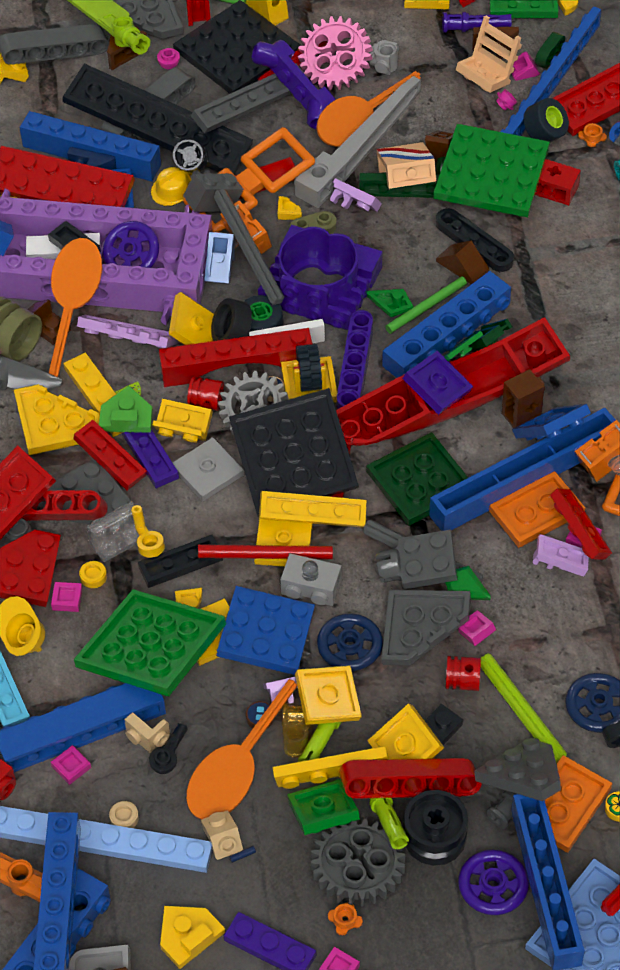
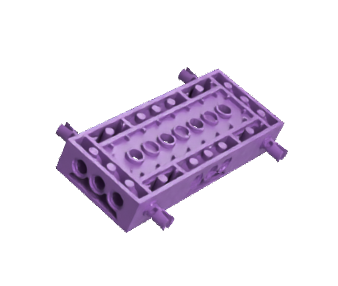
(179, 263)

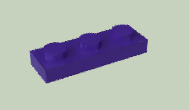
(152, 457)
(269, 944)

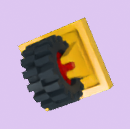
(308, 373)

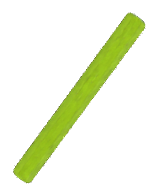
(520, 704)

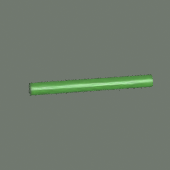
(426, 304)

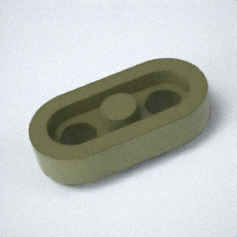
(321, 219)

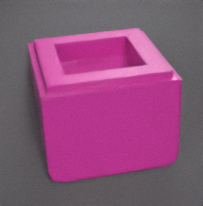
(525, 67)

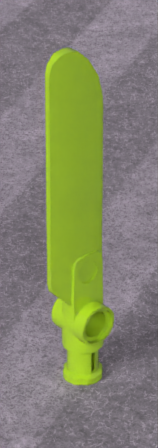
(114, 21)

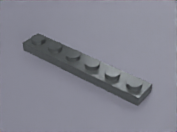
(240, 103)

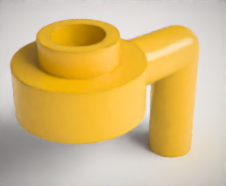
(149, 543)

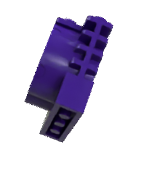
(332, 255)

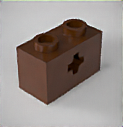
(522, 398)

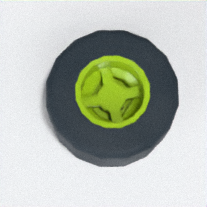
(546, 120)

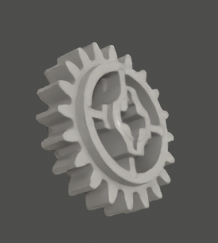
(251, 393)

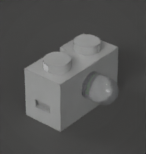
(311, 579)

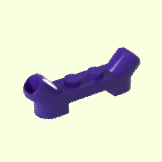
(278, 59)

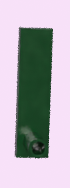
(376, 185)

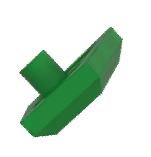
(391, 301)
(468, 582)

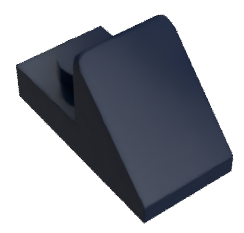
(91, 158)

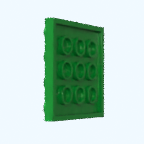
(491, 170)
(150, 642)

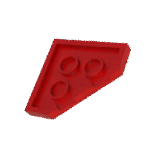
(29, 567)

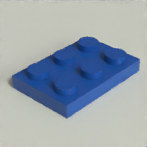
(551, 422)

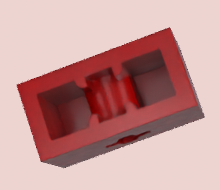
(558, 182)

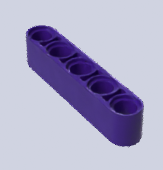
(355, 358)

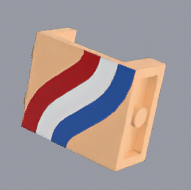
(406, 165)

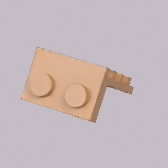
(485, 67)

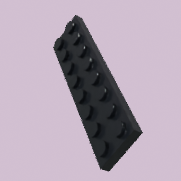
(152, 117)

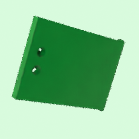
(463, 348)

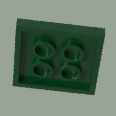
(414, 475)

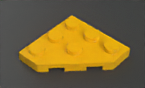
(50, 419)

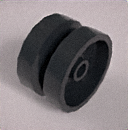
(435, 827)

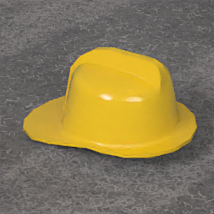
(170, 186)
(20, 627)

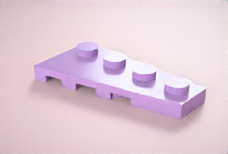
(122, 330)

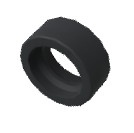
(231, 320)

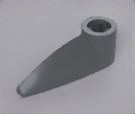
(19, 375)

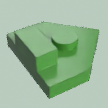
(126, 413)

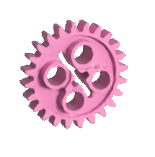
(334, 33)

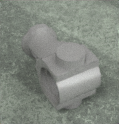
(384, 56)

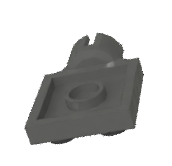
(419, 560)

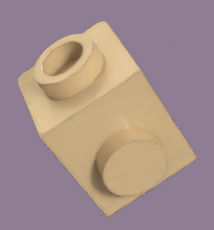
(140, 733)
(222, 834)

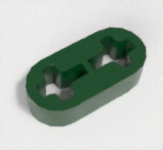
(549, 49)

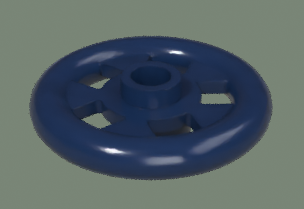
(347, 622)
(575, 703)

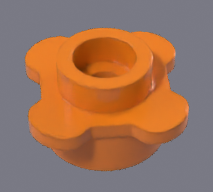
(592, 134)
(348, 911)

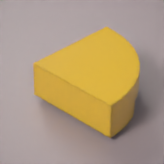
(568, 6)
(287, 209)
(189, 597)

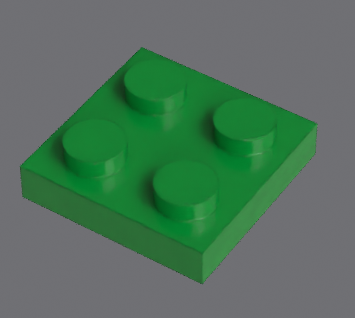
(323, 807)

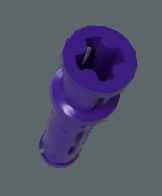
(465, 21)

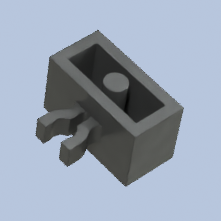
(202, 190)

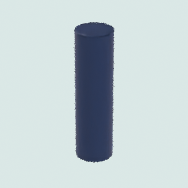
(244, 853)

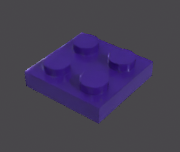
(437, 382)

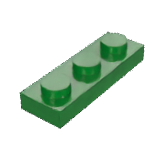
(525, 8)

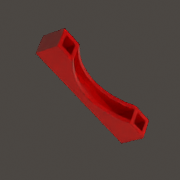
(183, 362)

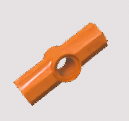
(12, 868)

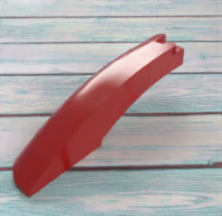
(399, 410)

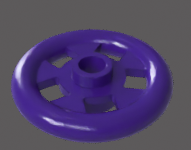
(122, 231)
(504, 862)

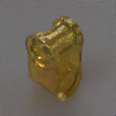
(294, 727)

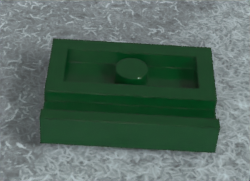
(490, 334)

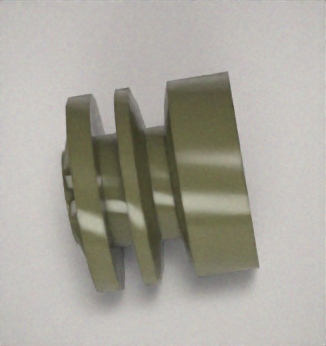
(18, 330)

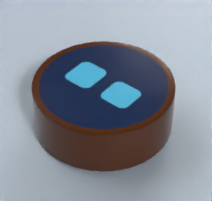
(255, 712)

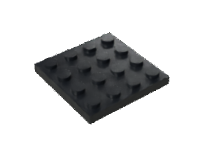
(226, 43)
(294, 448)

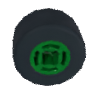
(264, 313)

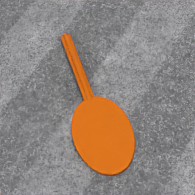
(348, 113)
(73, 284)
(228, 772)

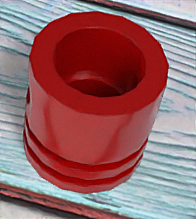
(205, 393)
(463, 673)

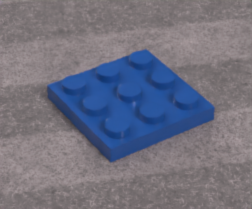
(265, 630)

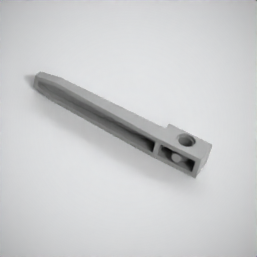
(317, 183)

